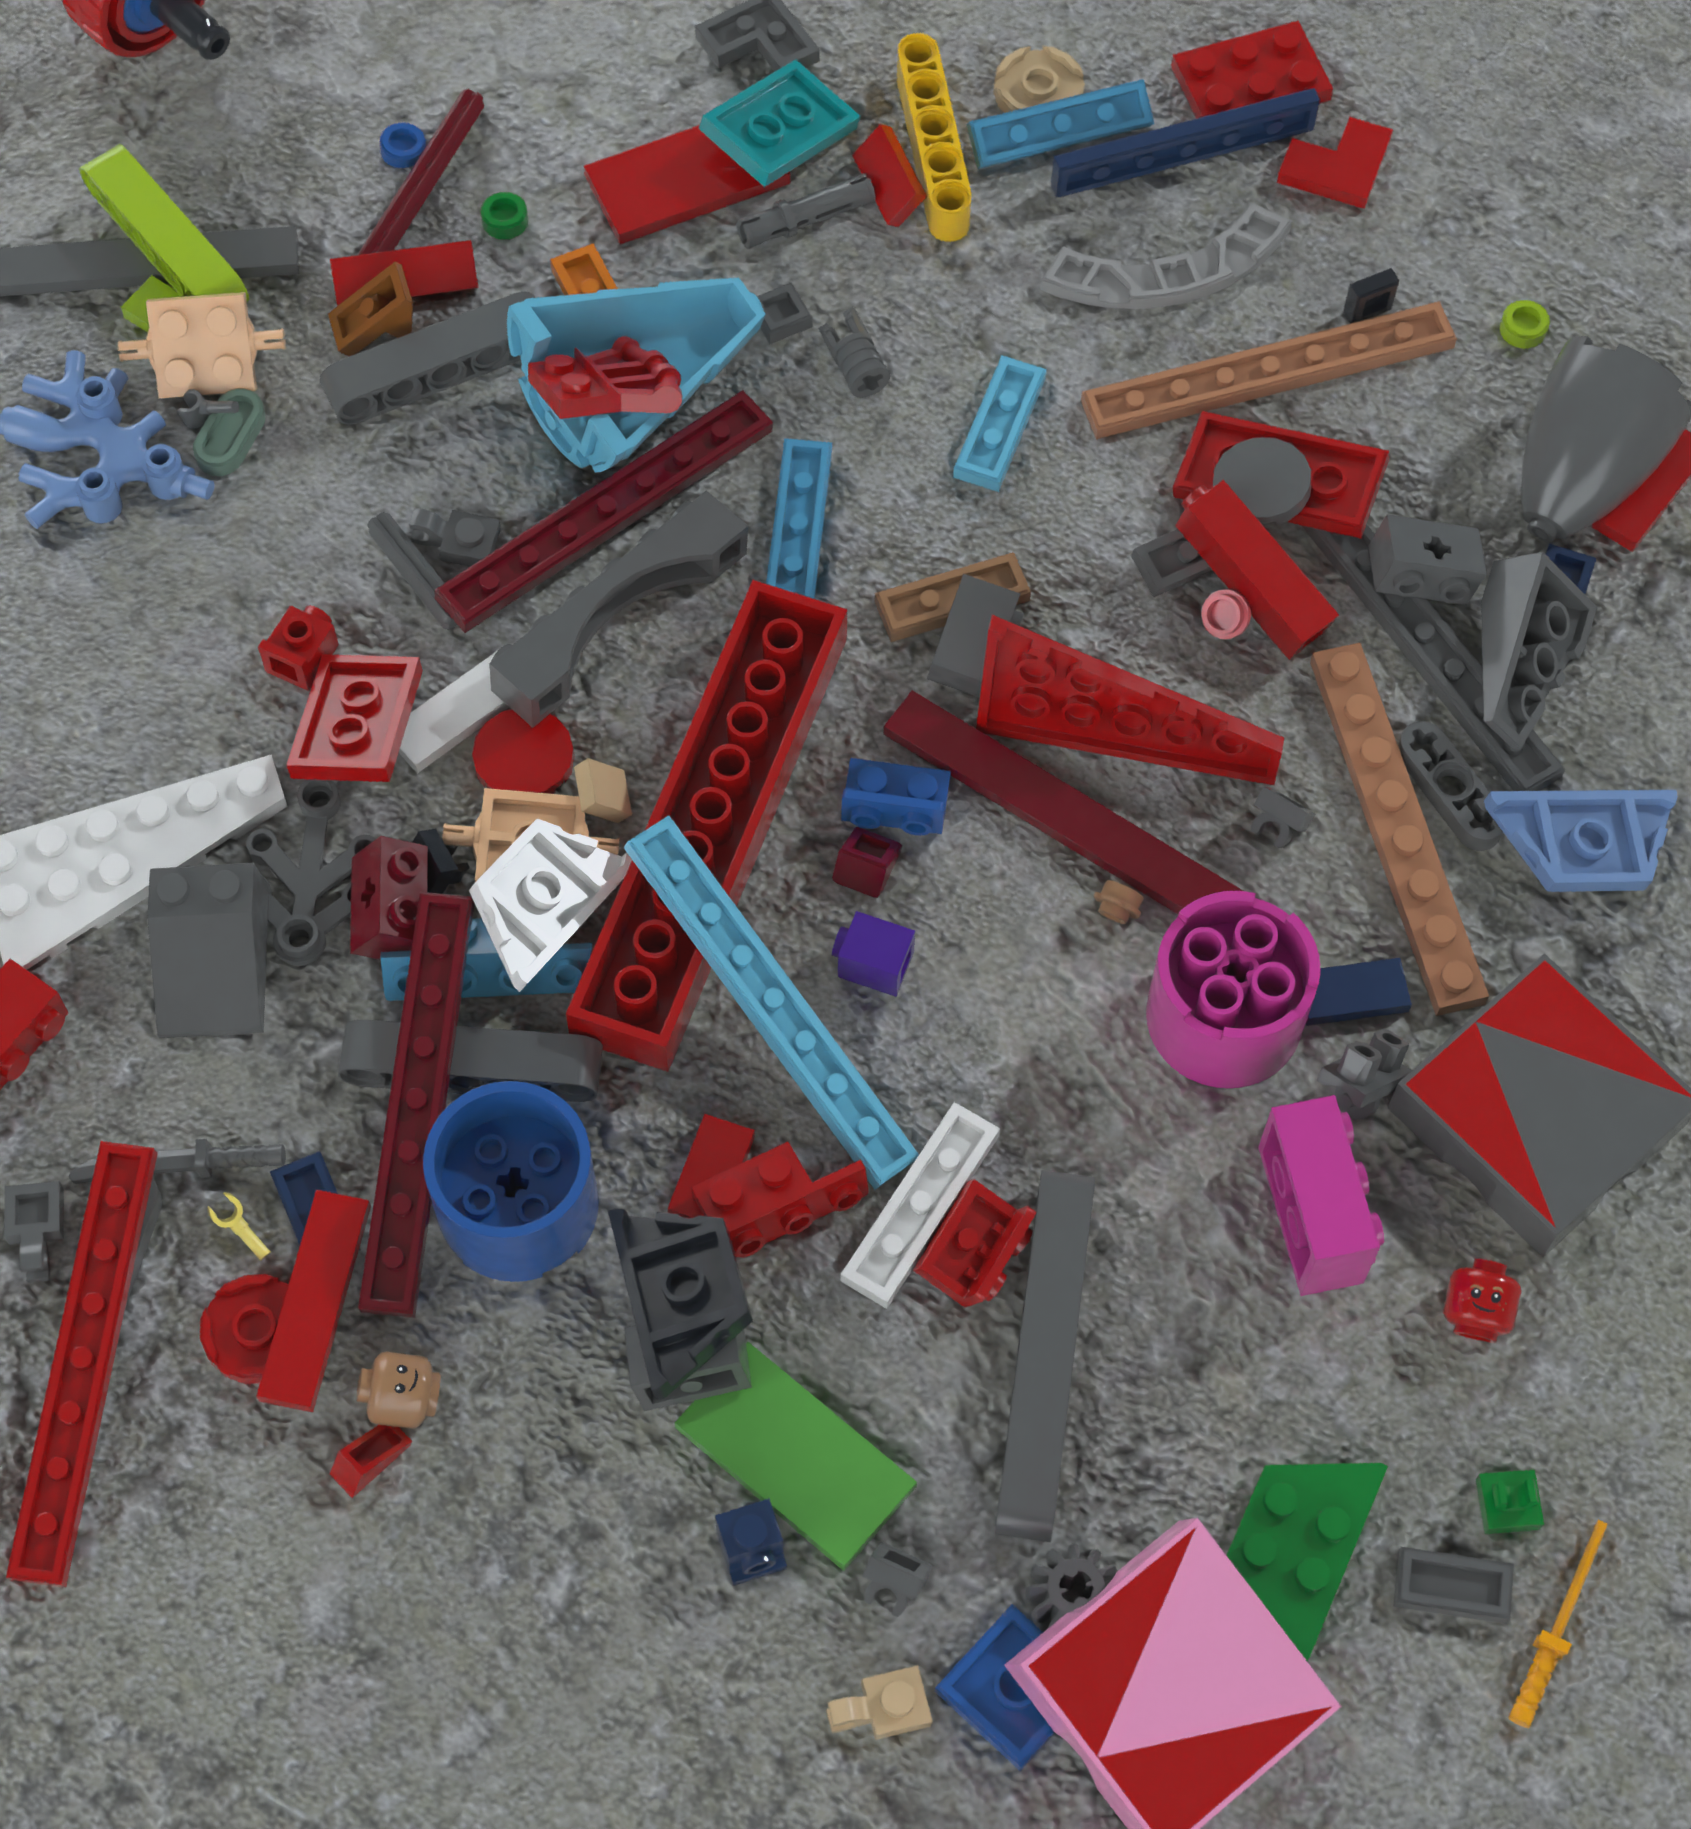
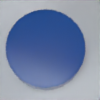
(402, 144)

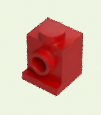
(295, 657)

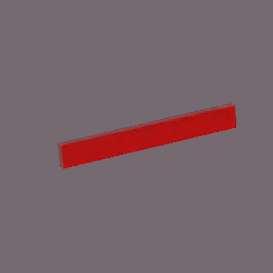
(82, 1365)

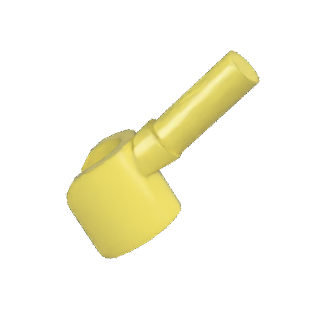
(241, 1228)

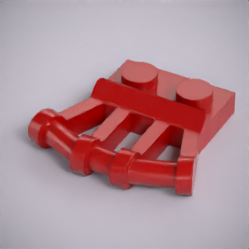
(607, 381)

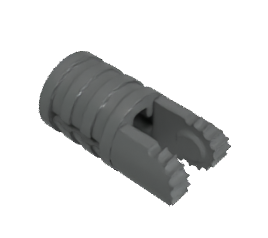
(856, 356)

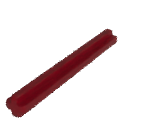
(425, 173)

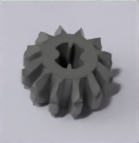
(1065, 1575)

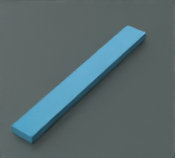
(771, 1001)

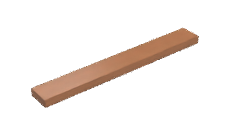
(1267, 370)

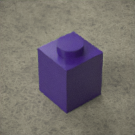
(874, 953)

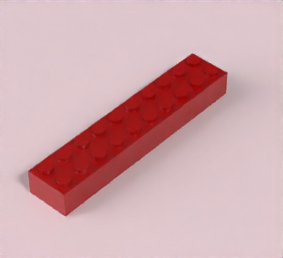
(723, 800)

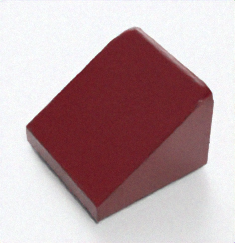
(866, 862)

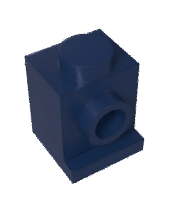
(751, 1541)

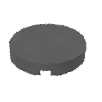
(1267, 477)

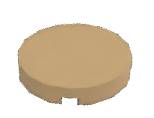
(1036, 78)

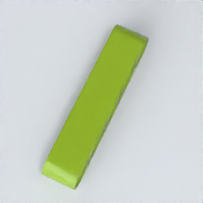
(158, 226)

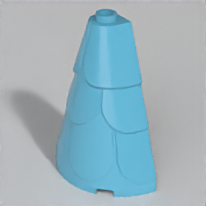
(690, 322)

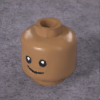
(399, 1390)

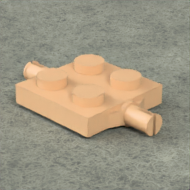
(201, 344)
(509, 814)

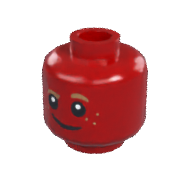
(1482, 1301)

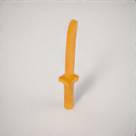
(1550, 1644)

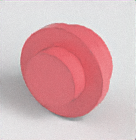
(1226, 614)

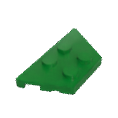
(1302, 1538)

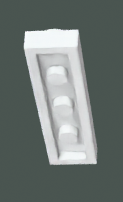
(919, 1205)

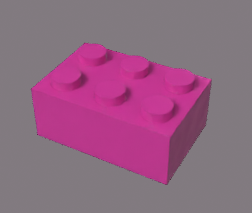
(1320, 1195)

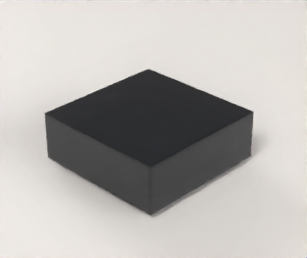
(1371, 296)

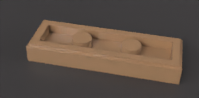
(928, 601)

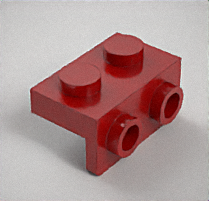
(975, 1245)

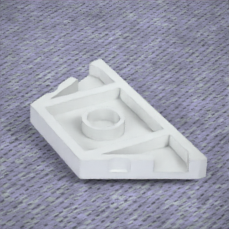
(543, 894)

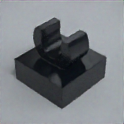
(440, 864)

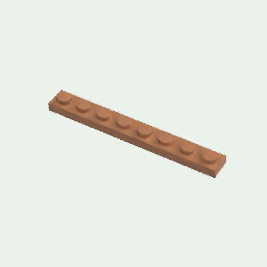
(1399, 830)

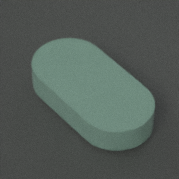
(229, 436)

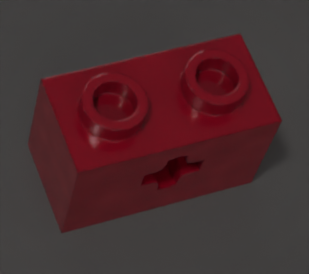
(386, 895)

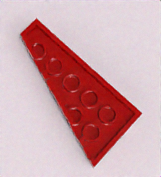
(1077, 702)

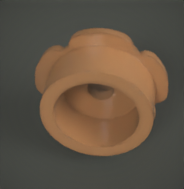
(1118, 902)

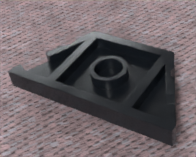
(680, 1291)

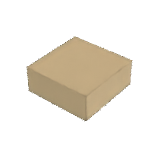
(602, 790)

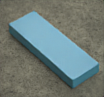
(999, 423)

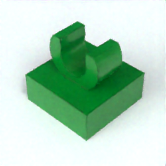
(1509, 1501)

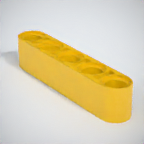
(933, 137)

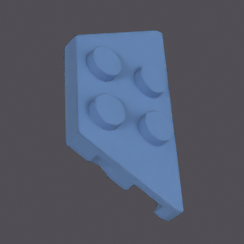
(1586, 835)

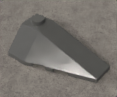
(1529, 634)

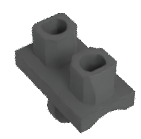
(1367, 1073)

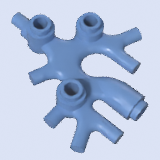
(95, 424)

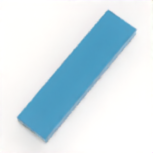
(1060, 124)
(799, 516)

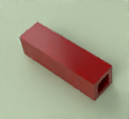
(1256, 567)

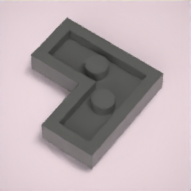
(760, 27)

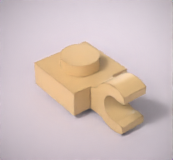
(890, 1702)

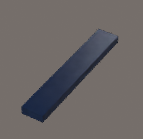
(1184, 143)

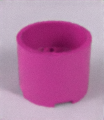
(1232, 989)

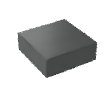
(784, 313)

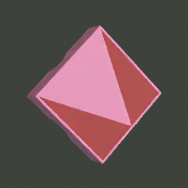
(1174, 1684)

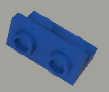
(895, 796)

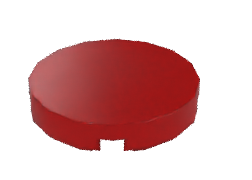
(523, 758)
(241, 1326)

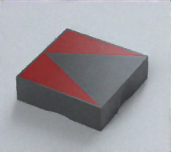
(1543, 1103)

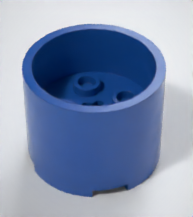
(503, 1140)

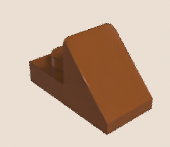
(372, 310)

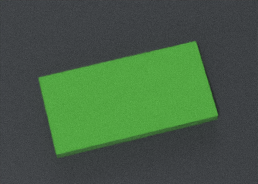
(801, 1457)

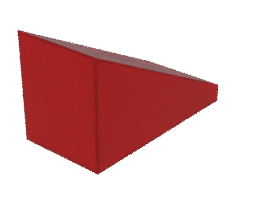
(367, 1457)

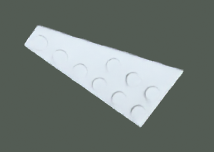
(99, 860)

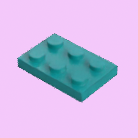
(779, 122)

